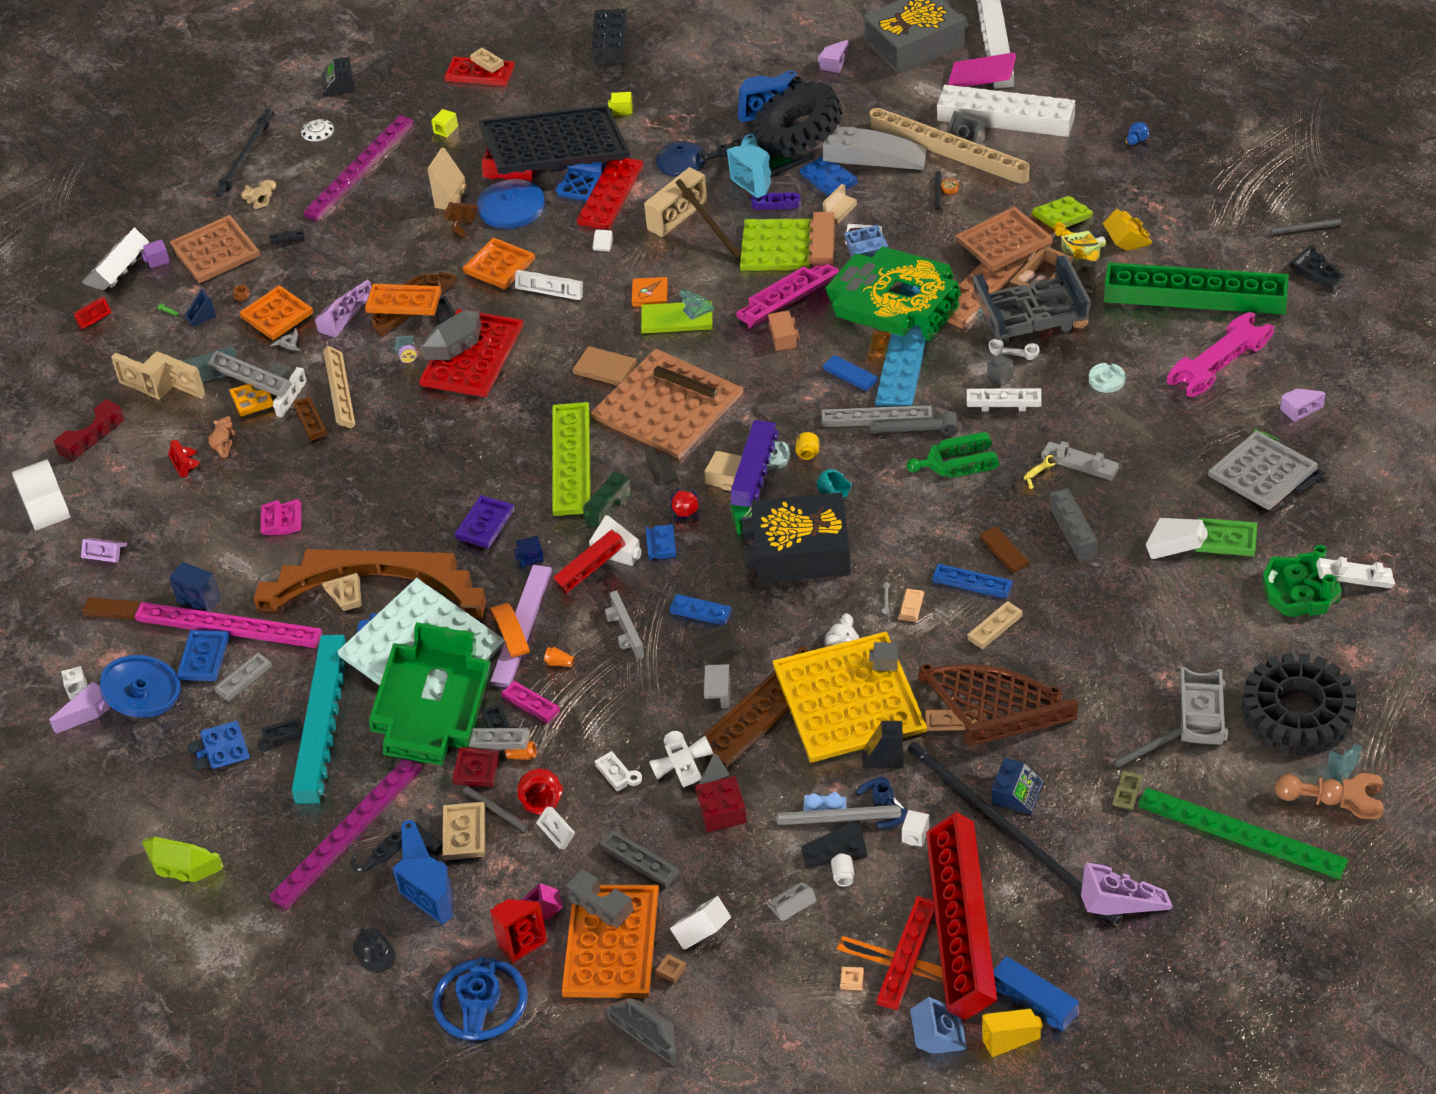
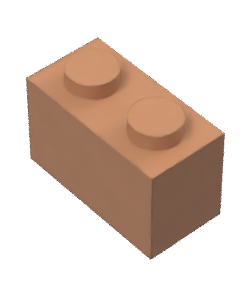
(783, 330)

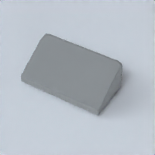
(792, 901)

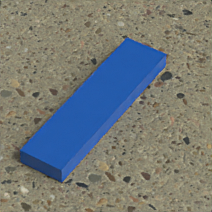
(972, 581)

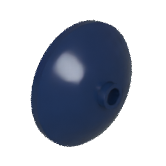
(678, 157)

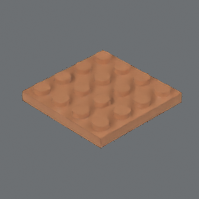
(1004, 239)
(214, 248)

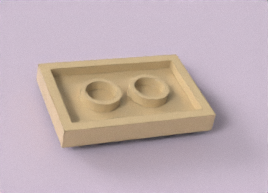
(464, 831)

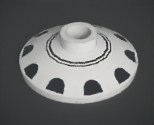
(317, 130)

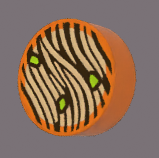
(949, 186)

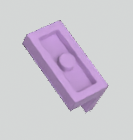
(101, 549)

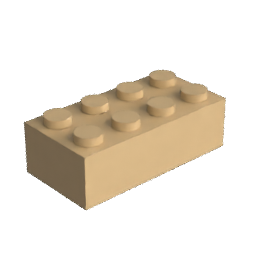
(670, 207)

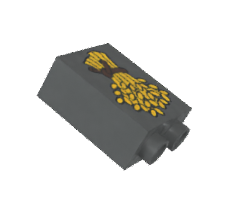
(914, 32)

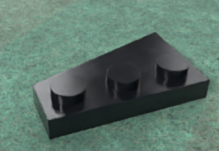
(1317, 268)
(845, 840)

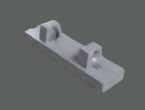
(1080, 460)
(630, 638)

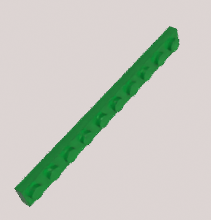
(1243, 833)

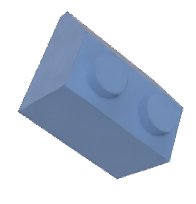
(937, 1028)

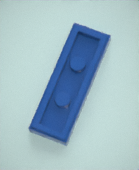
(850, 373)

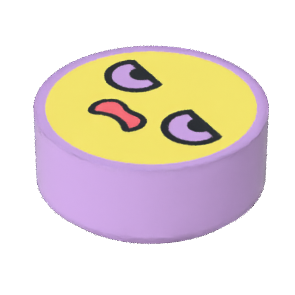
(407, 354)

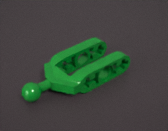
(954, 467)

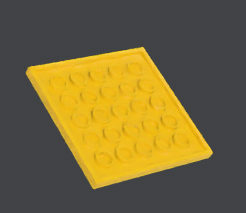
(842, 699)

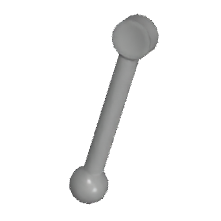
(885, 611)

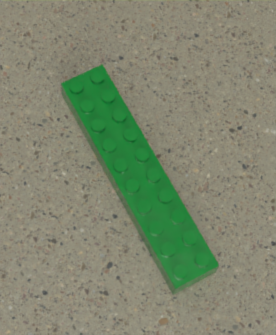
(1196, 288)

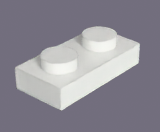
(555, 828)

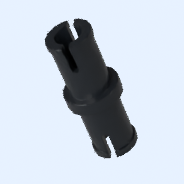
(286, 236)

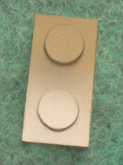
(487, 60)

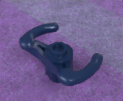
(883, 796)

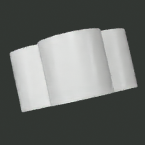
(41, 494)

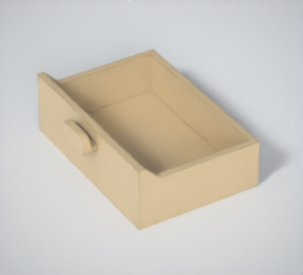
(722, 470)

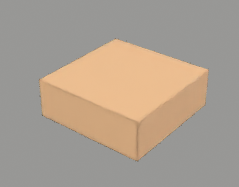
(851, 978)

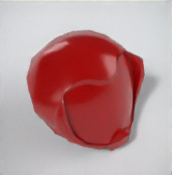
(539, 790)

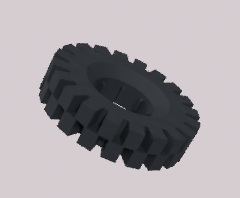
(813, 100)
(1300, 730)

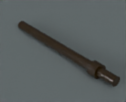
(689, 195)

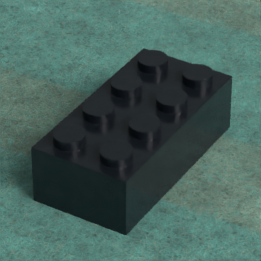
(609, 36)

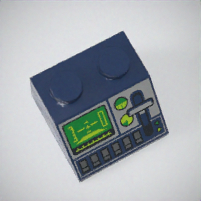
(1016, 787)

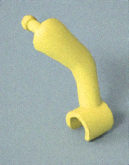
(1034, 471)

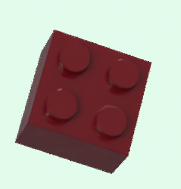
(721, 804)

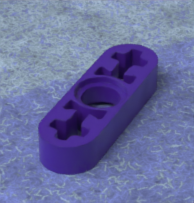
(787, 201)

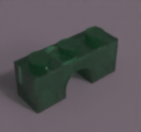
(614, 489)

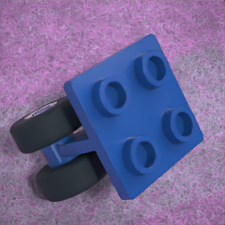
(219, 746)

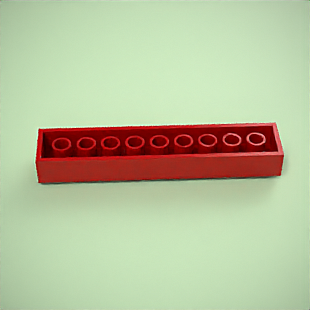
(960, 916)

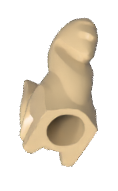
(260, 194)

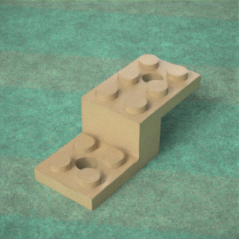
(158, 375)

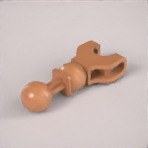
(1350, 794)

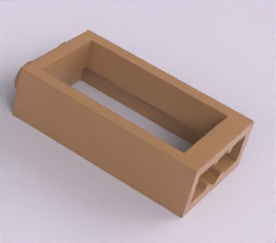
(1044, 254)

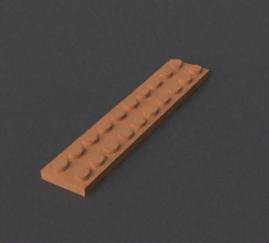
(995, 280)

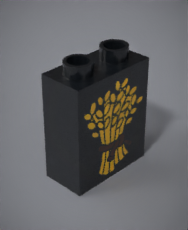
(797, 538)

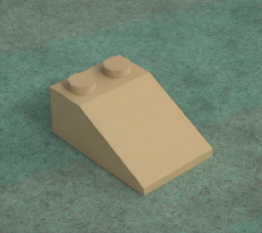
(446, 180)

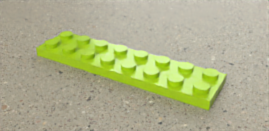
(571, 458)

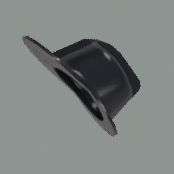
(374, 950)

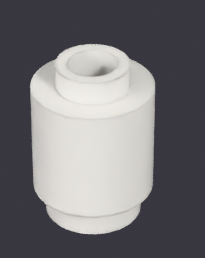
(842, 870)

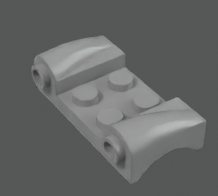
(1202, 707)

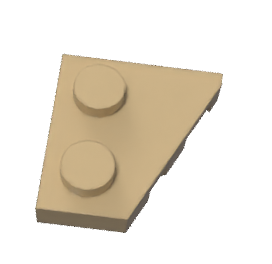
(345, 591)

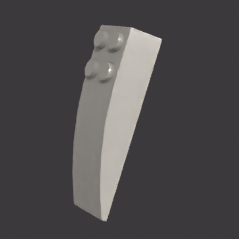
(872, 148)

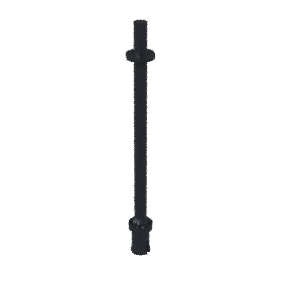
(263, 123)

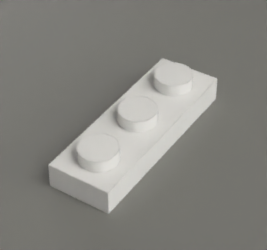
(283, 404)

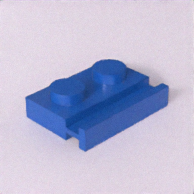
(661, 542)

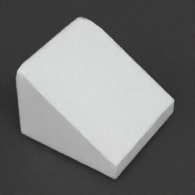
(602, 240)

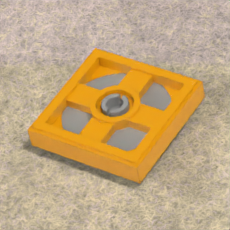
(250, 399)

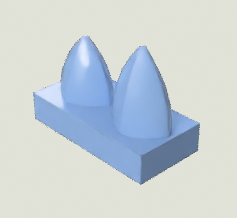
(833, 801)

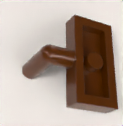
(460, 213)

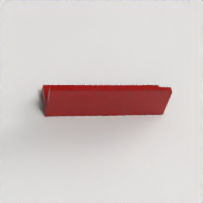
(589, 560)

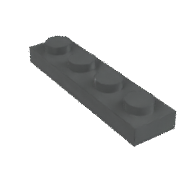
(639, 858)

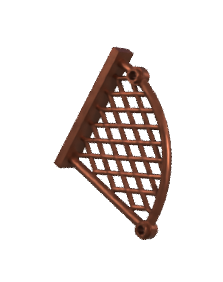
(999, 726)

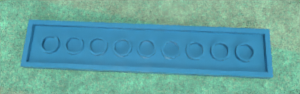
(902, 364)

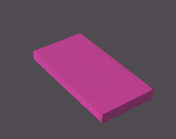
(982, 70)

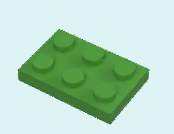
(1229, 537)

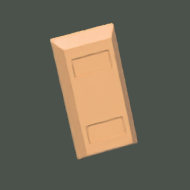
(911, 605)

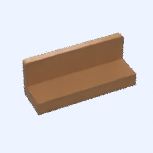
(944, 719)

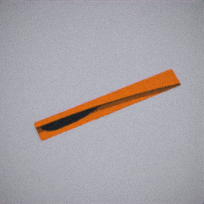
(885, 957)

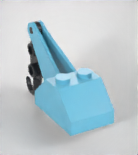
(746, 164)

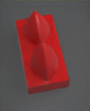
(92, 312)
(179, 458)

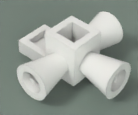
(681, 758)

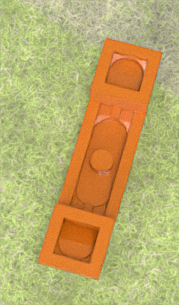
(510, 629)

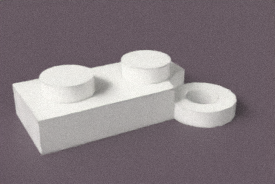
(616, 772)

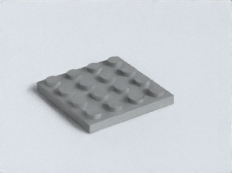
(1262, 470)

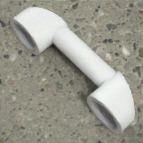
(1031, 350)

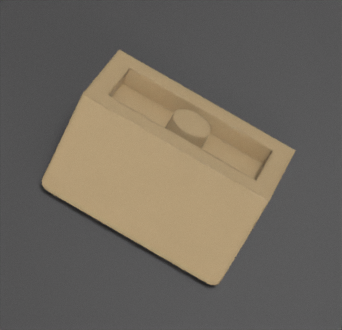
(839, 203)

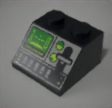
(338, 77)

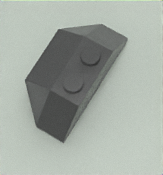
(452, 336)
(645, 1026)

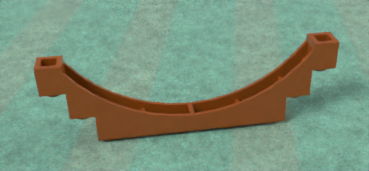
(326, 565)

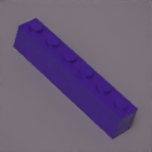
(754, 463)

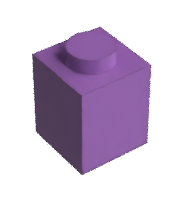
(155, 254)

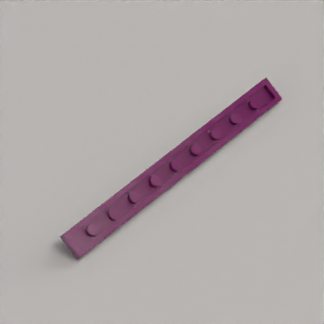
(358, 168)
(345, 833)

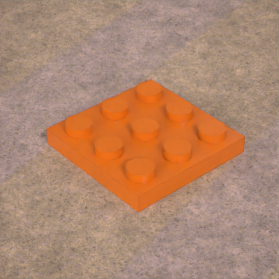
(498, 263)
(276, 312)

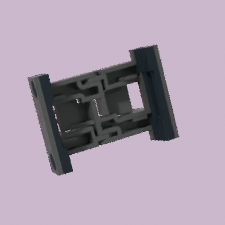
(1044, 297)

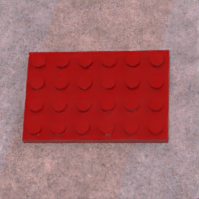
(478, 366)

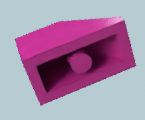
(548, 898)

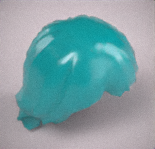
(833, 482)

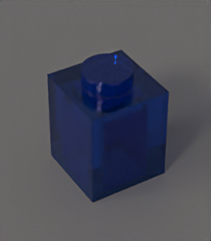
(528, 551)

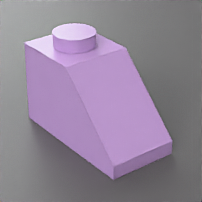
(834, 57)
(1301, 403)

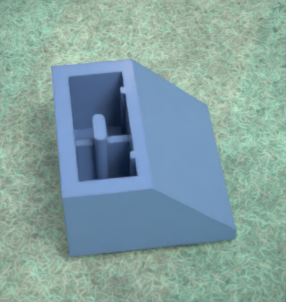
(865, 241)

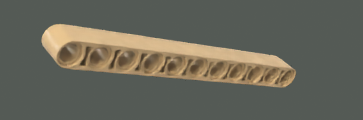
(951, 145)

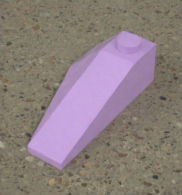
(341, 311)
(1116, 894)

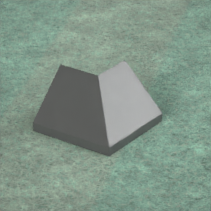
(967, 127)

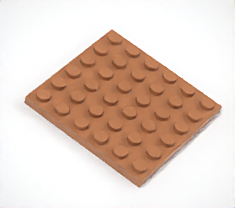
(663, 411)

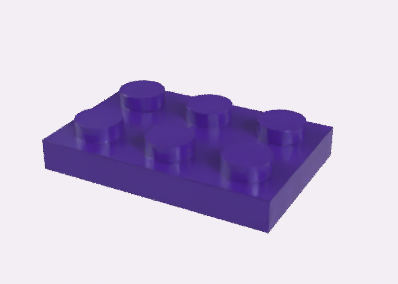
(484, 521)

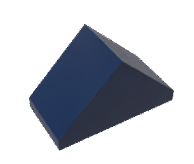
(201, 309)

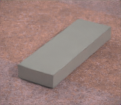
(243, 677)
(499, 738)

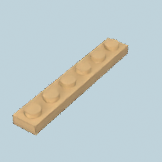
(339, 387)

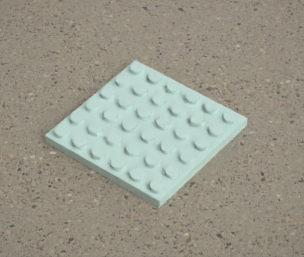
(395, 624)

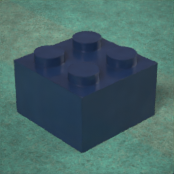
(195, 587)

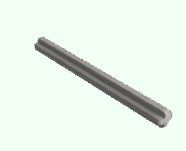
(838, 815)

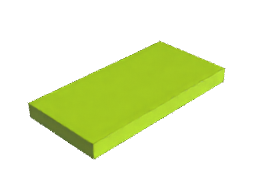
(672, 318)

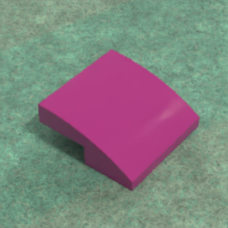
(281, 518)

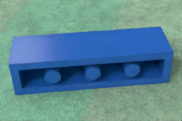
(1035, 994)

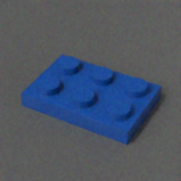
(828, 175)
(203, 655)

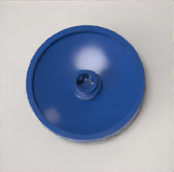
(510, 203)
(139, 686)

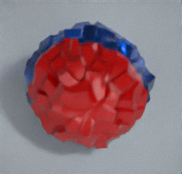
(684, 503)

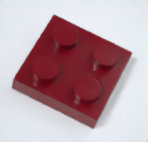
(476, 767)

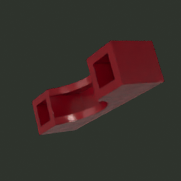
(74, 443)

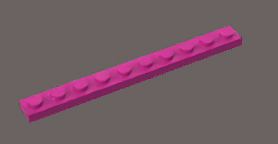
(235, 625)

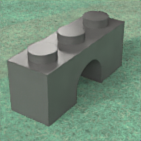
(611, 908)

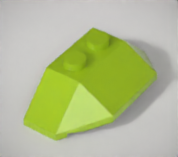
(181, 859)

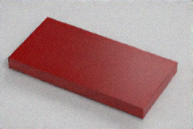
(467, 71)

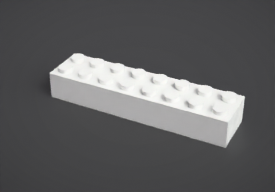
(1008, 110)

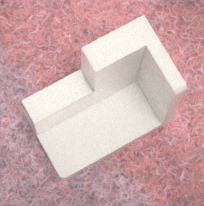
(701, 923)

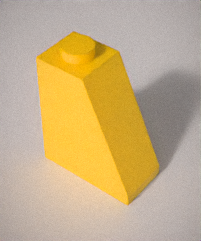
(1009, 1030)

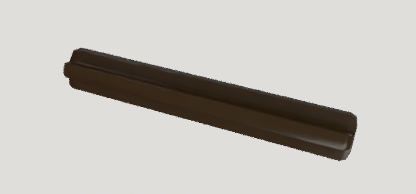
(685, 381)

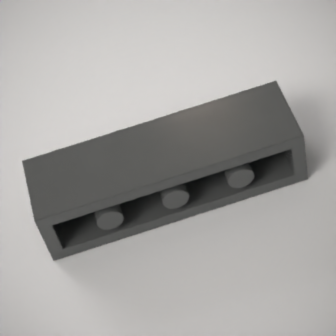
(1073, 524)

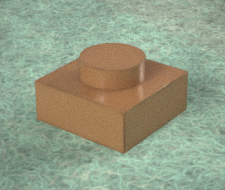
(671, 968)

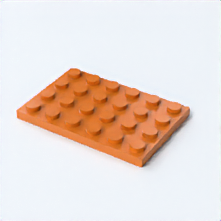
(610, 959)

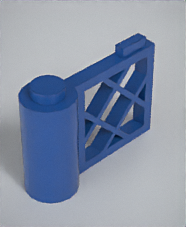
(584, 172)

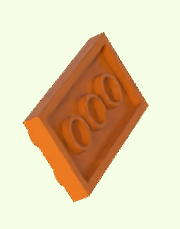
(403, 299)

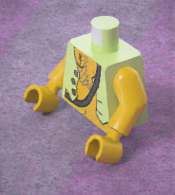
(1080, 244)

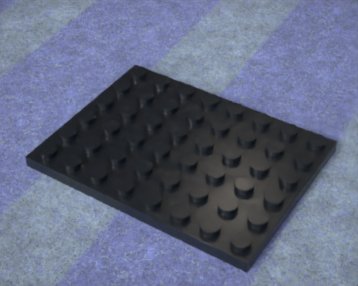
(553, 139)

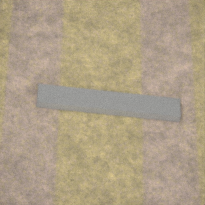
(249, 374)
(864, 416)

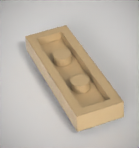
(994, 625)

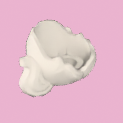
(841, 631)

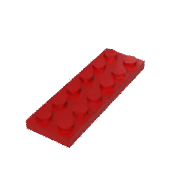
(610, 193)

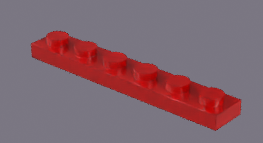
(906, 953)

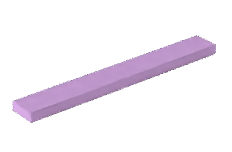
(526, 614)

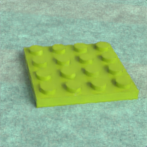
(775, 244)

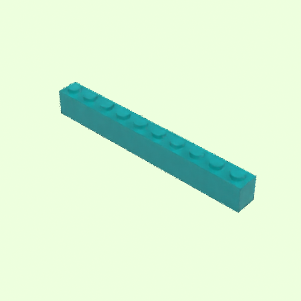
(319, 721)

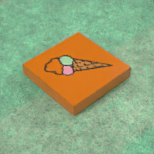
(649, 291)

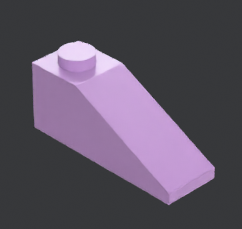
(81, 709)

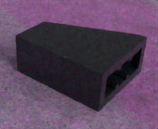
(885, 747)

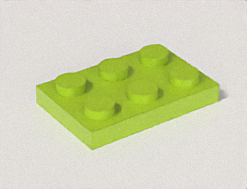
(1063, 210)

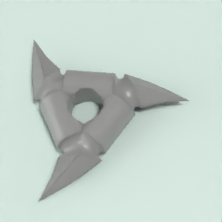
(284, 341)

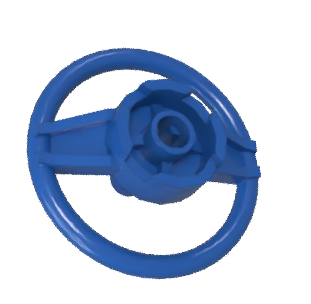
(479, 1003)

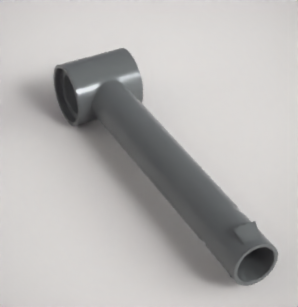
(947, 424)

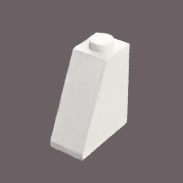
(1175, 536)
(628, 553)

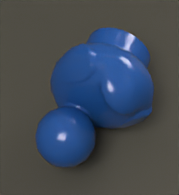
(1137, 133)

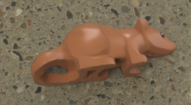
(219, 438)

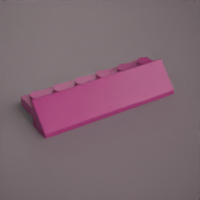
(785, 293)

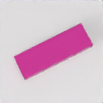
(530, 702)

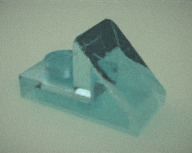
(695, 304)
(1343, 765)

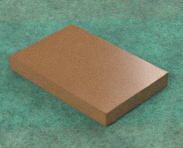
(604, 366)

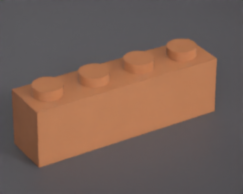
(822, 239)

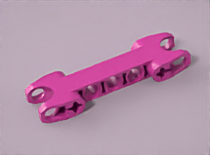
(1202, 370)

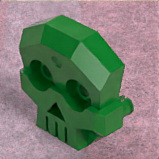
(1293, 577)

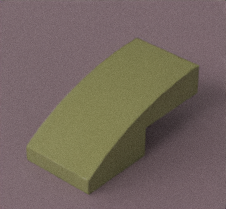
(1128, 790)

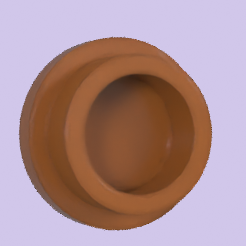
(241, 292)

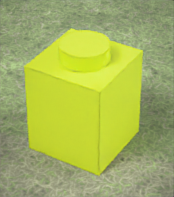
(621, 103)
(444, 123)

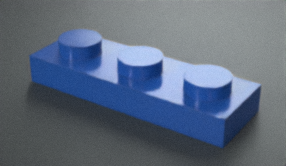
(700, 609)

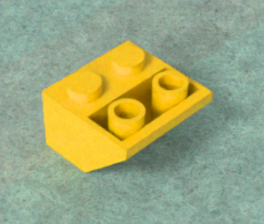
(1126, 231)

